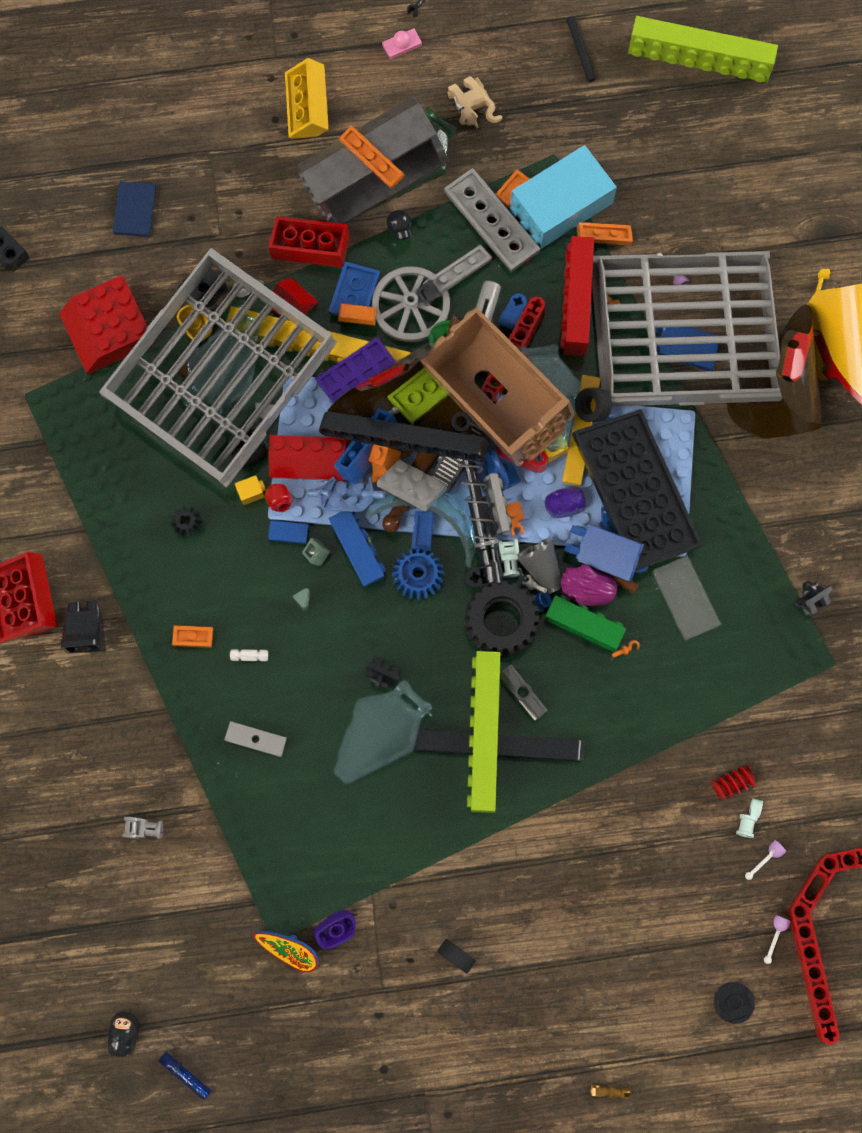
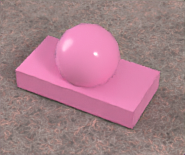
(402, 43)

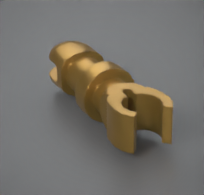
(599, 1091)

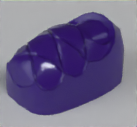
(565, 502)
(335, 929)

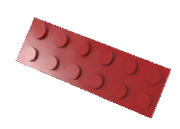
(577, 296)

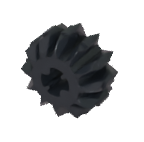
(191, 516)

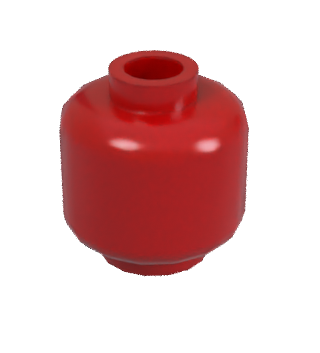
(278, 497)

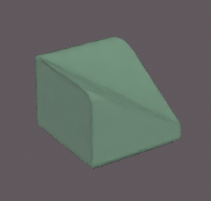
(316, 551)

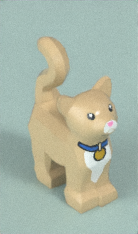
(472, 100)

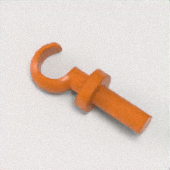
(625, 650)

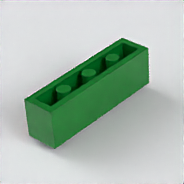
(585, 623)

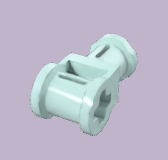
(508, 554)

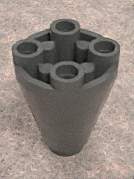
(542, 564)

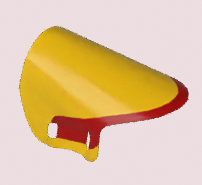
(839, 322)

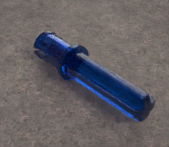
(184, 1075)

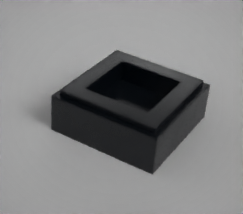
(428, 292)

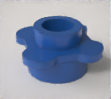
(542, 600)

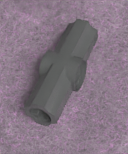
(530, 703)

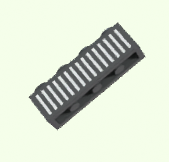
(447, 468)

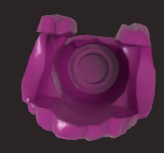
(588, 586)

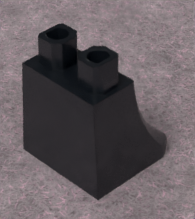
(83, 629)

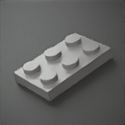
(412, 485)
(498, 503)

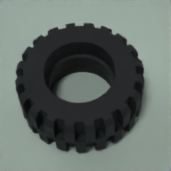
(506, 594)

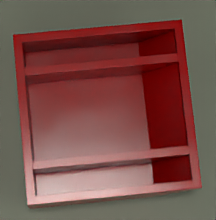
(103, 323)

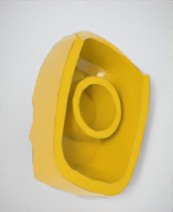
(196, 326)

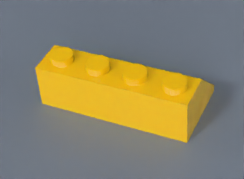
(306, 99)

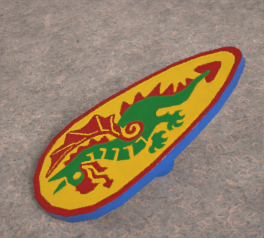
(288, 950)

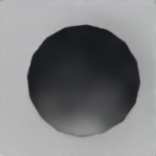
(734, 1002)

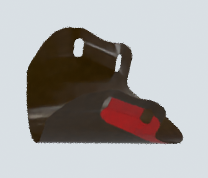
(798, 383)
(372, 394)

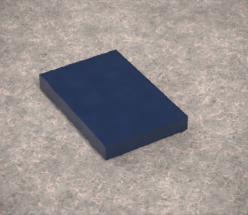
(134, 209)

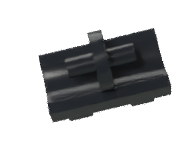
(813, 593)
(382, 676)

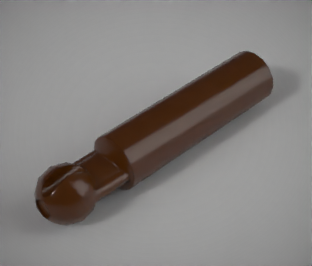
(392, 521)

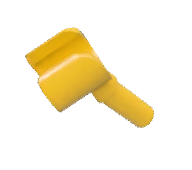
(822, 274)

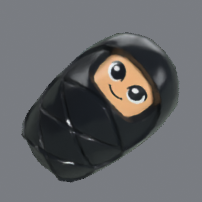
(123, 1034)

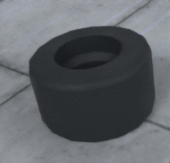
(583, 404)

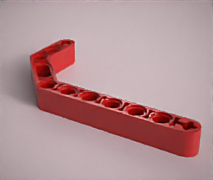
(495, 392)
(811, 941)

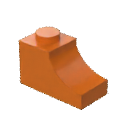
(382, 460)

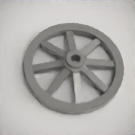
(409, 307)

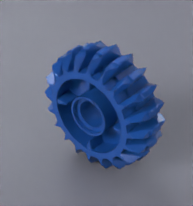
(421, 585)

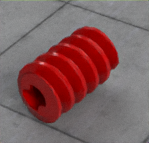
(733, 782)

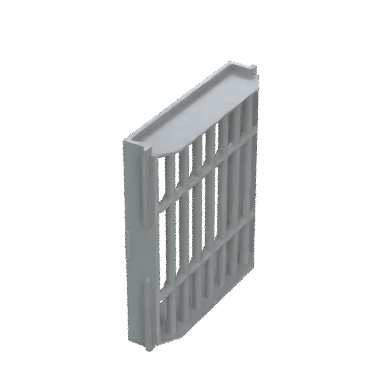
(671, 265)
(272, 301)

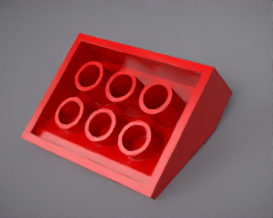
(25, 598)

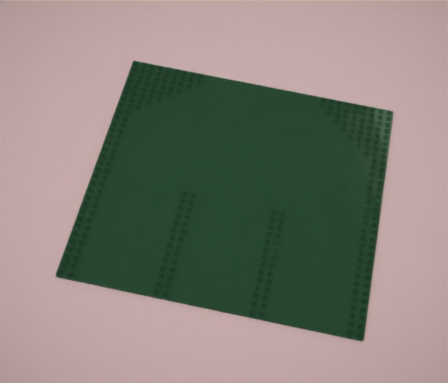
(289, 819)

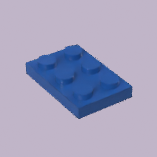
(354, 287)

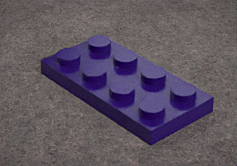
(355, 369)

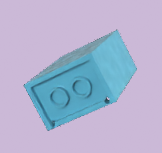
(562, 196)

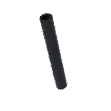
(580, 47)

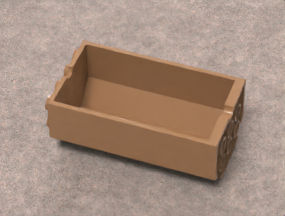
(530, 412)

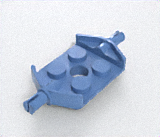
(334, 495)

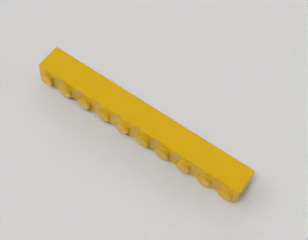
(344, 347)

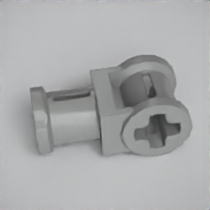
(138, 828)

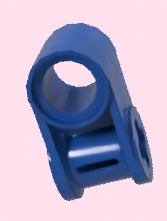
(512, 313)

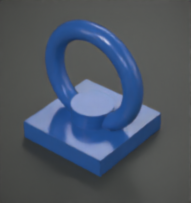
(496, 464)

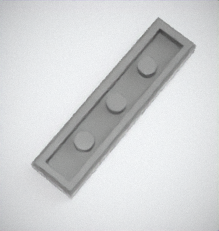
(461, 269)

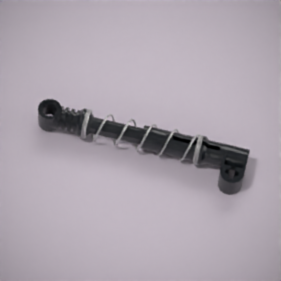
(479, 515)

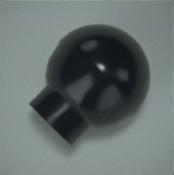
(399, 224)

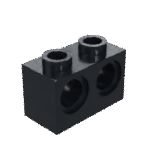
(11, 247)

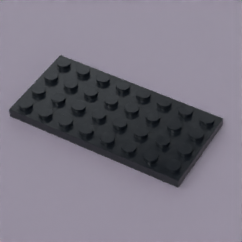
(637, 487)

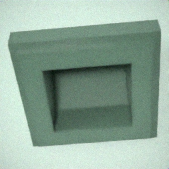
(302, 599)

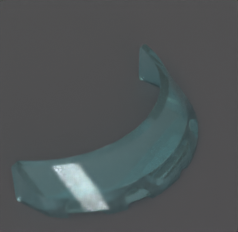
(445, 507)

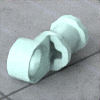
(748, 821)

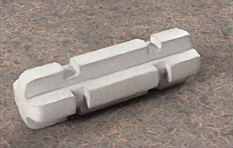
(248, 655)

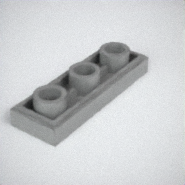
(244, 735)

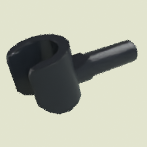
(414, 7)

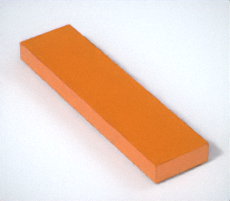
(371, 157)

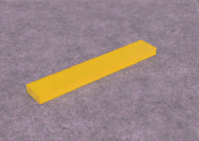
(574, 463)

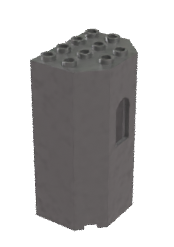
(347, 187)

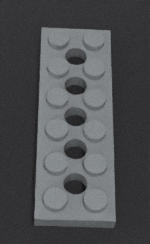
(489, 231)

